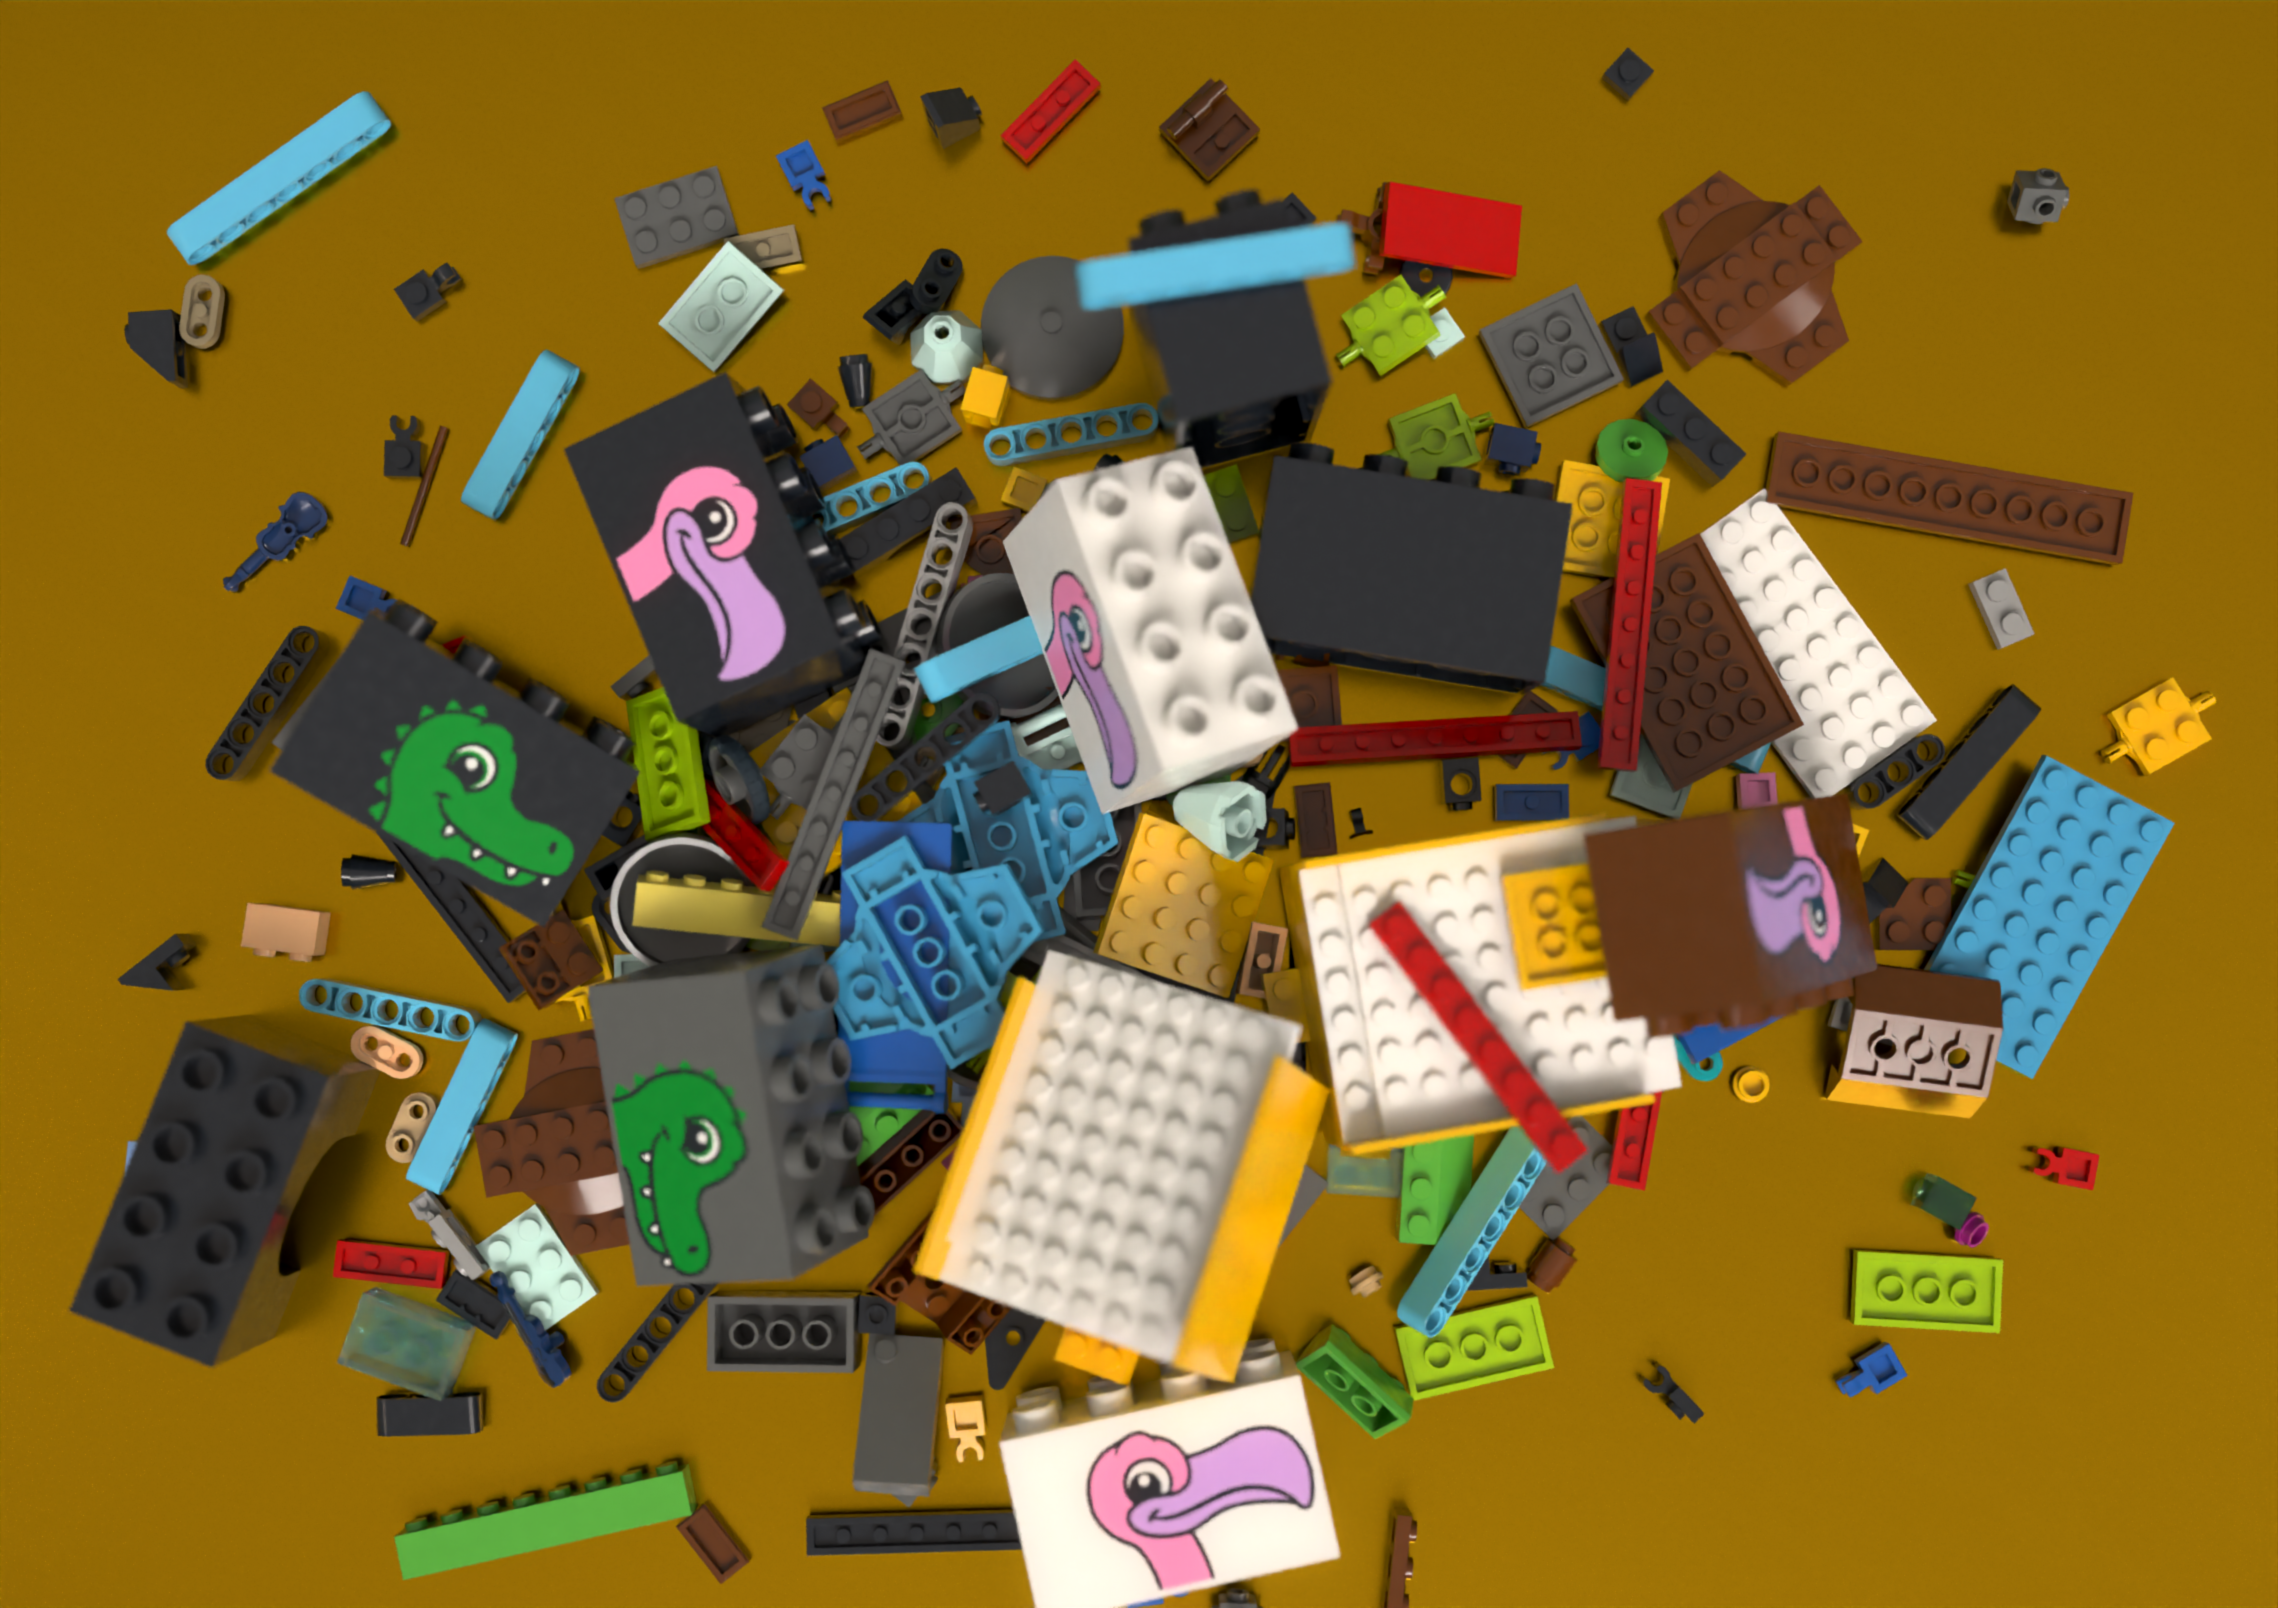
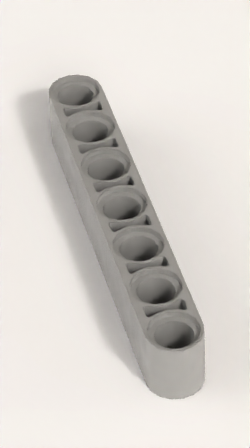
(921, 608)

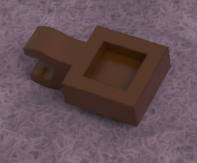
(817, 407)

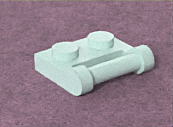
(1050, 753)

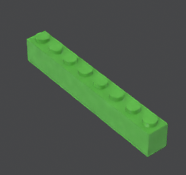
(545, 1520)

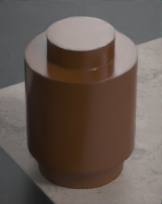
(1552, 1264)

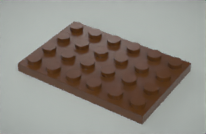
(1705, 675)

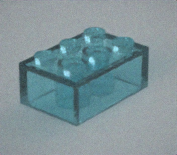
(407, 1343)

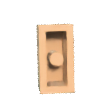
(285, 930)
(1261, 955)

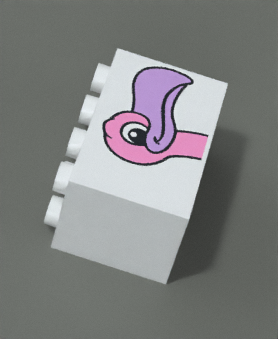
(1147, 629)
(1166, 1483)

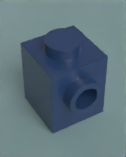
(1512, 449)
(828, 462)

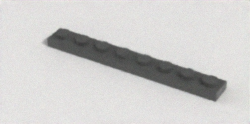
(834, 794)

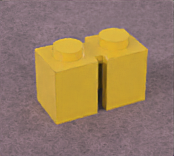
(986, 397)

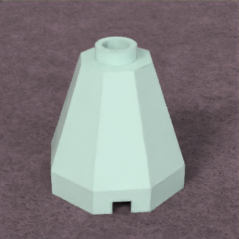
(946, 347)
(1222, 816)

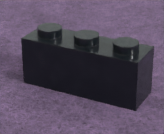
(1691, 433)

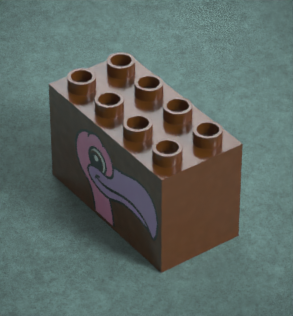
(1731, 915)

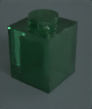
(1942, 1200)

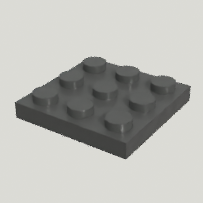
(1550, 355)

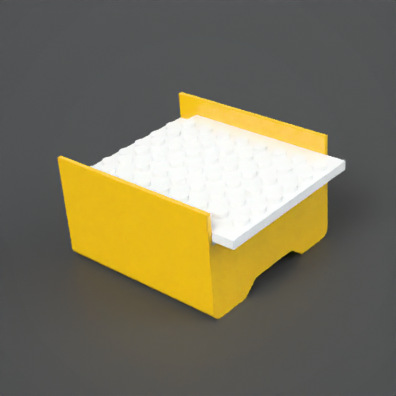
(1378, 1043)
(1127, 1168)

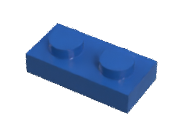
(1531, 802)

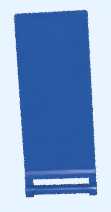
(901, 1054)

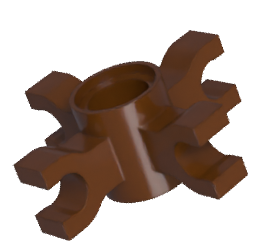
(1364, 226)

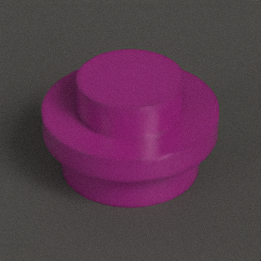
(1972, 1231)

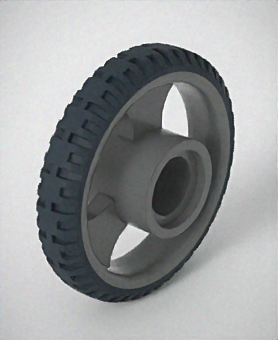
(739, 778)

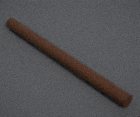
(424, 485)

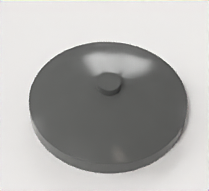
(1044, 335)
(979, 610)
(678, 856)

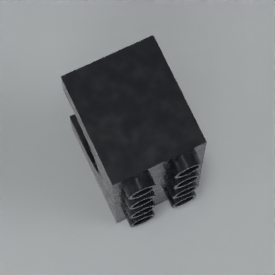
(214, 1186)

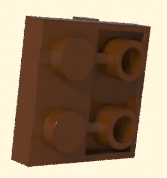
(1209, 129)
(551, 960)

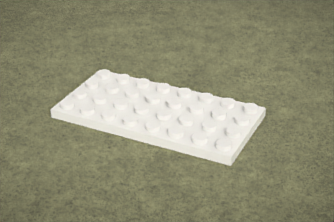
(1824, 654)

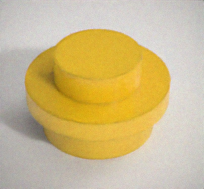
(1750, 1084)

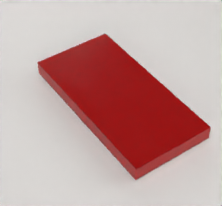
(1450, 230)

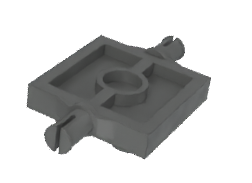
(912, 419)
(799, 764)

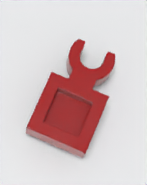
(2069, 1167)

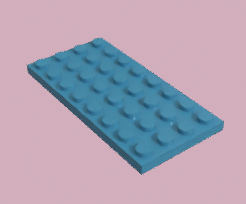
(2049, 902)

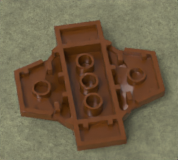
(1754, 277)
(560, 1145)

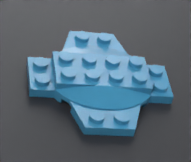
(1038, 838)
(988, 930)

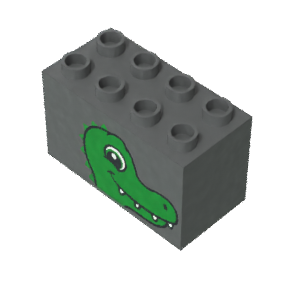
(731, 1116)

